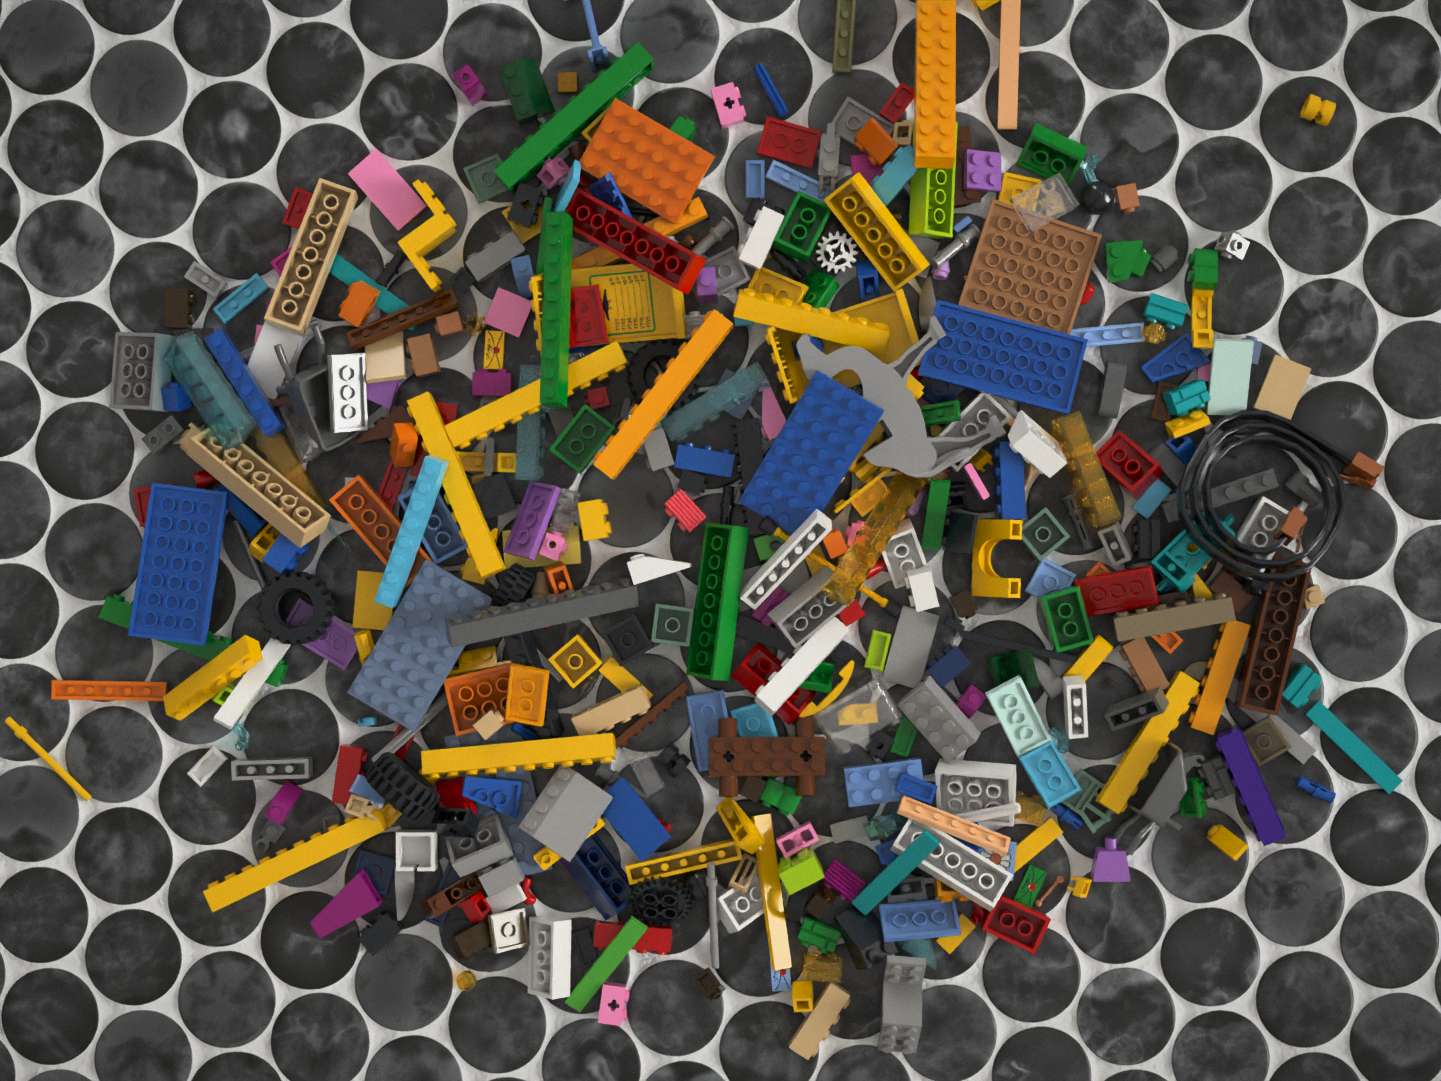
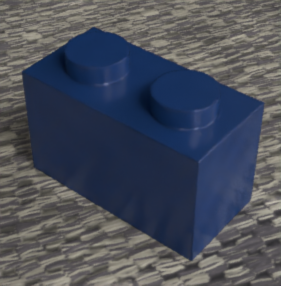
(948, 665)

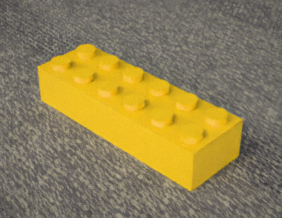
(876, 232)

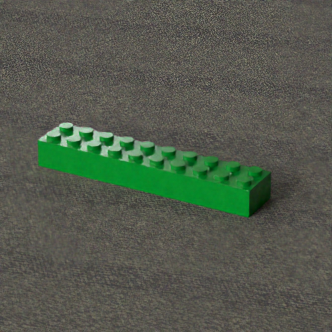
(575, 117)

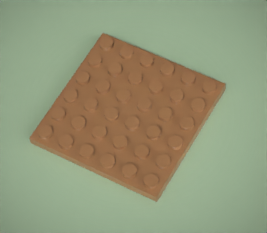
(1030, 274)

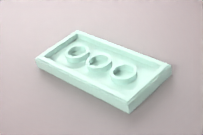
(1229, 376)
(1018, 716)

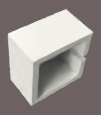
(415, 848)

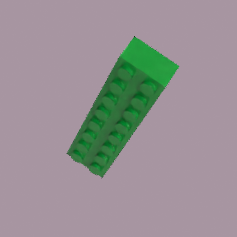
(717, 601)

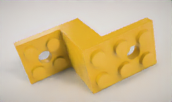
(428, 236)

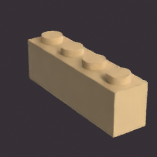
(611, 711)
(816, 1023)

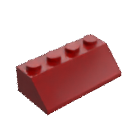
(755, 672)

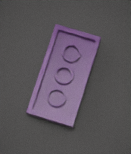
(532, 520)
(335, 645)

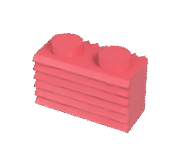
(684, 510)

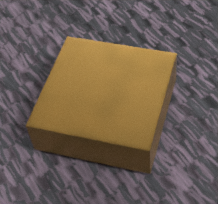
(567, 82)

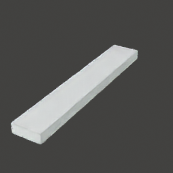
(250, 684)

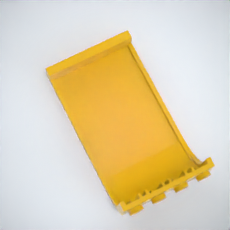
(889, 309)

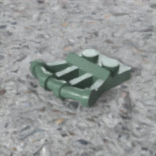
(1081, 800)

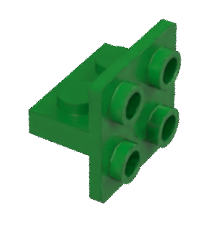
(820, 289)

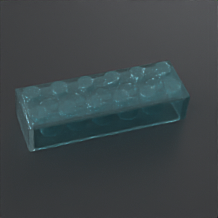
(209, 390)

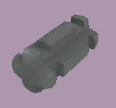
(587, 686)

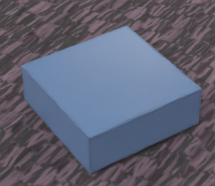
(961, 225)

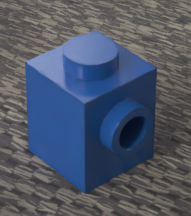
(175, 397)
(1181, 447)

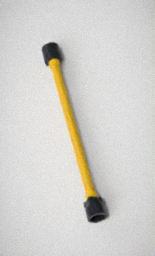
(888, 606)

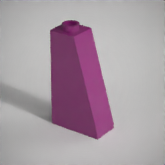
(469, 84)
(348, 904)

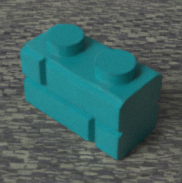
(1165, 311)
(1186, 397)
(1300, 685)

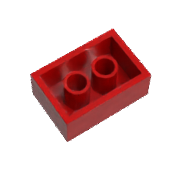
(1016, 923)

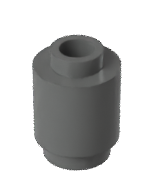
(1164, 258)

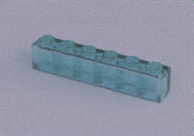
(716, 401)
(530, 435)

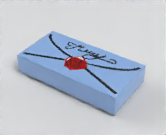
(780, 979)

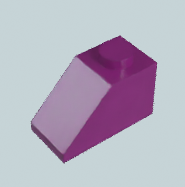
(970, 700)
(283, 802)

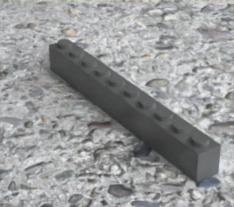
(541, 612)

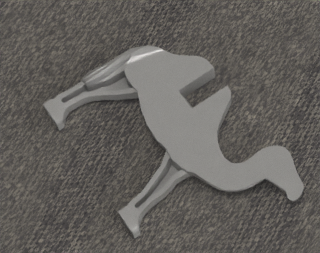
(884, 385)

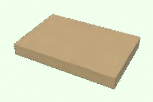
(386, 359)
(1282, 387)

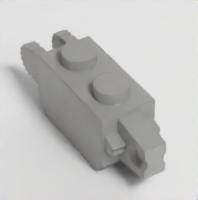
(828, 158)

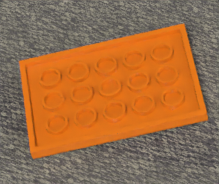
(646, 160)

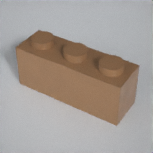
(1143, 665)

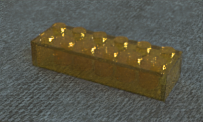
(1086, 470)

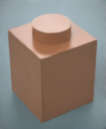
(1126, 198)
(449, 324)

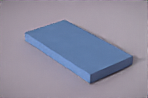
(704, 712)
(918, 920)

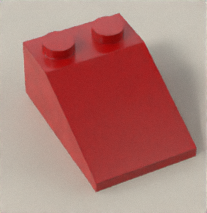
(1128, 464)

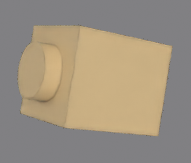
(489, 724)

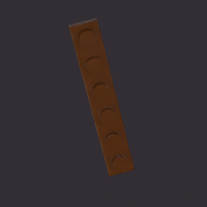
(402, 319)
(651, 716)

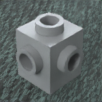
(1232, 245)

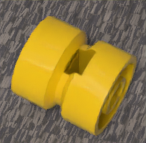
(1318, 110)

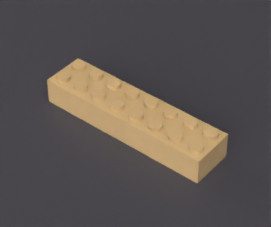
(311, 257)
(260, 487)

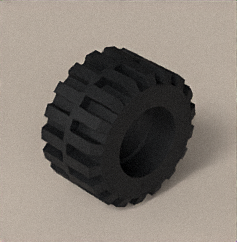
(514, 586)

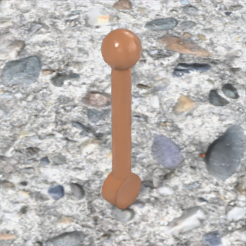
(1059, 879)

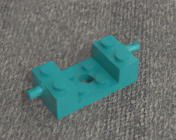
(1178, 564)

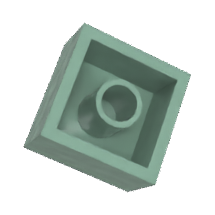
(1042, 534)
(672, 624)

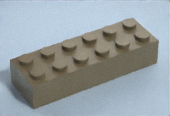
(1173, 618)

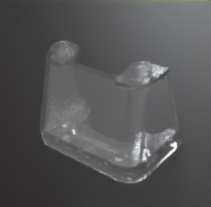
(858, 715)

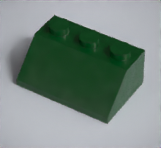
(526, 90)

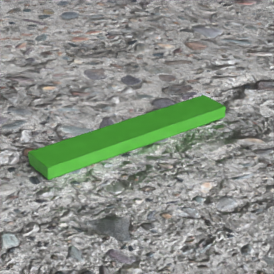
(605, 964)

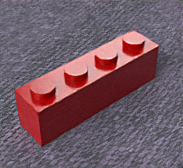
(655, 938)

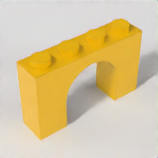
(984, 579)

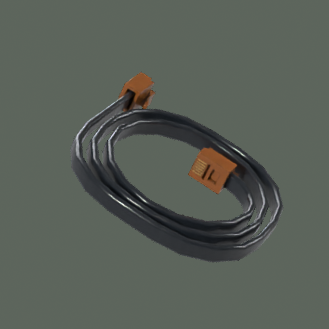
(1309, 450)

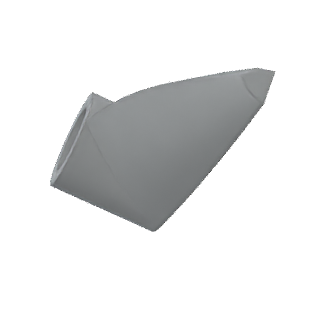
(926, 304)
(1048, 679)
(404, 891)

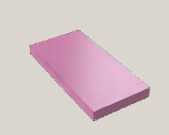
(387, 190)

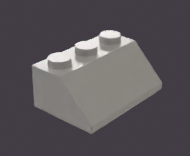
(486, 847)

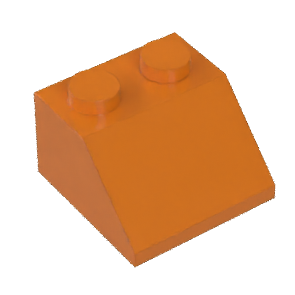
(875, 143)

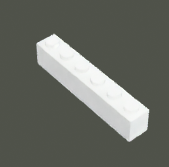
(786, 559)
(800, 666)

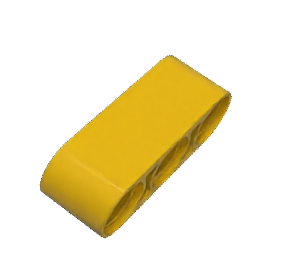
(1089, 658)

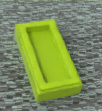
(877, 650)

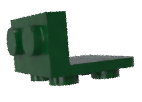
(1011, 664)

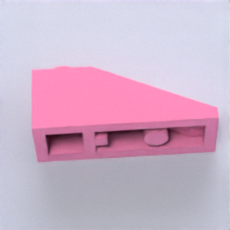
(772, 416)

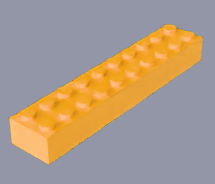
(935, 84)
(664, 394)

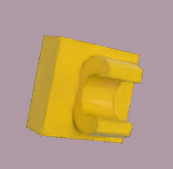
(980, 459)
(1082, 886)

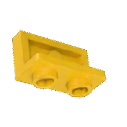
(1187, 423)

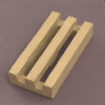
(738, 886)

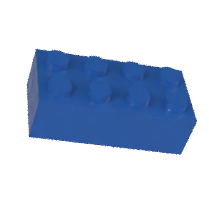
(1010, 482)

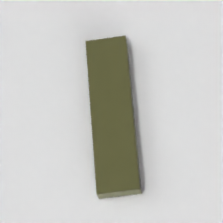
(844, 36)

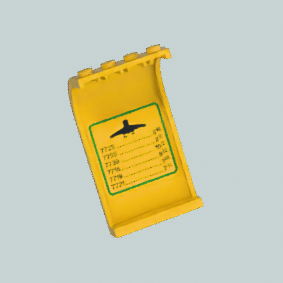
(633, 303)

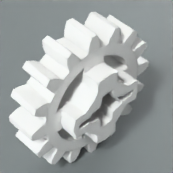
(827, 248)

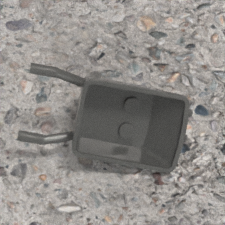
(310, 397)
(1159, 792)

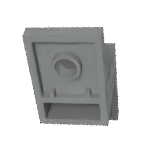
(901, 1004)

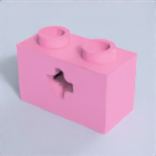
(727, 116)
(797, 839)
(607, 1013)

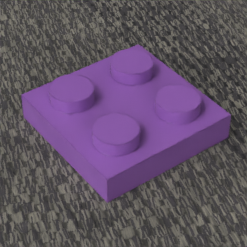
(982, 170)

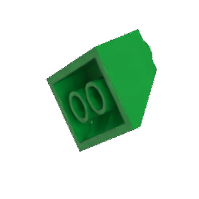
(1051, 154)

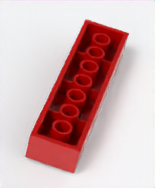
(634, 241)

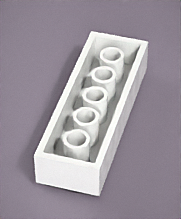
(957, 866)

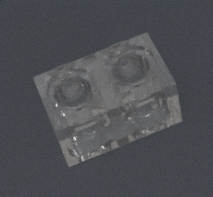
(565, 511)

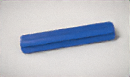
(771, 90)

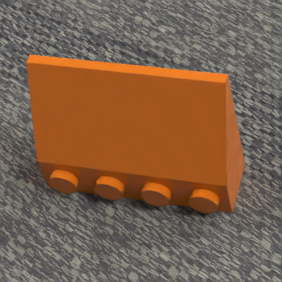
(476, 694)

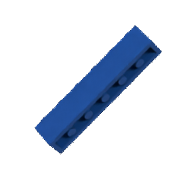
(245, 383)

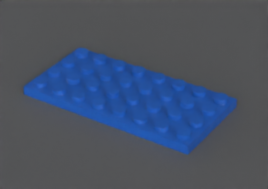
(1004, 358)
(811, 453)
(178, 564)

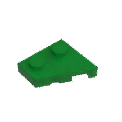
(1121, 259)

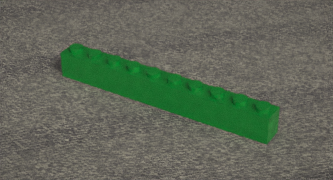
(556, 310)
(119, 612)

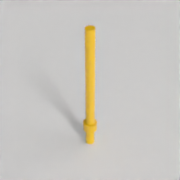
(21, 733)

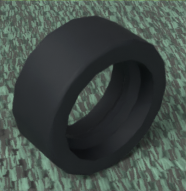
(796, 904)

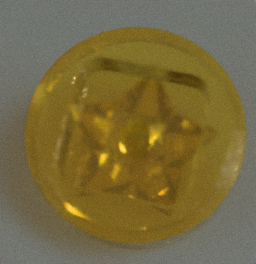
(466, 980)

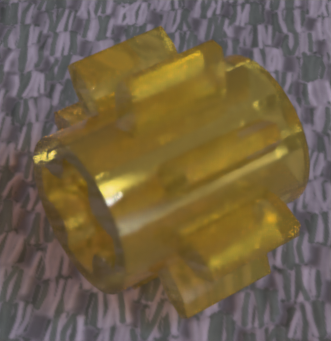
(471, 320)
(1154, 333)

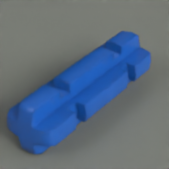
(524, 731)

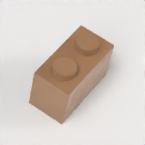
(423, 355)

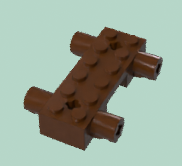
(766, 757)

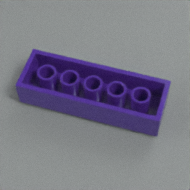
(1252, 788)

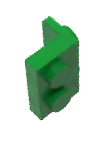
(820, 678)
(1192, 802)

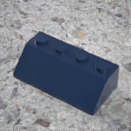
(600, 877)

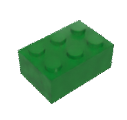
(802, 227)
(582, 439)
(1065, 618)

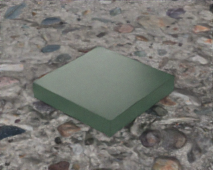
(483, 179)

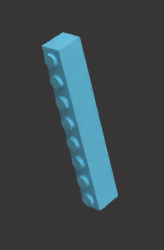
(411, 531)

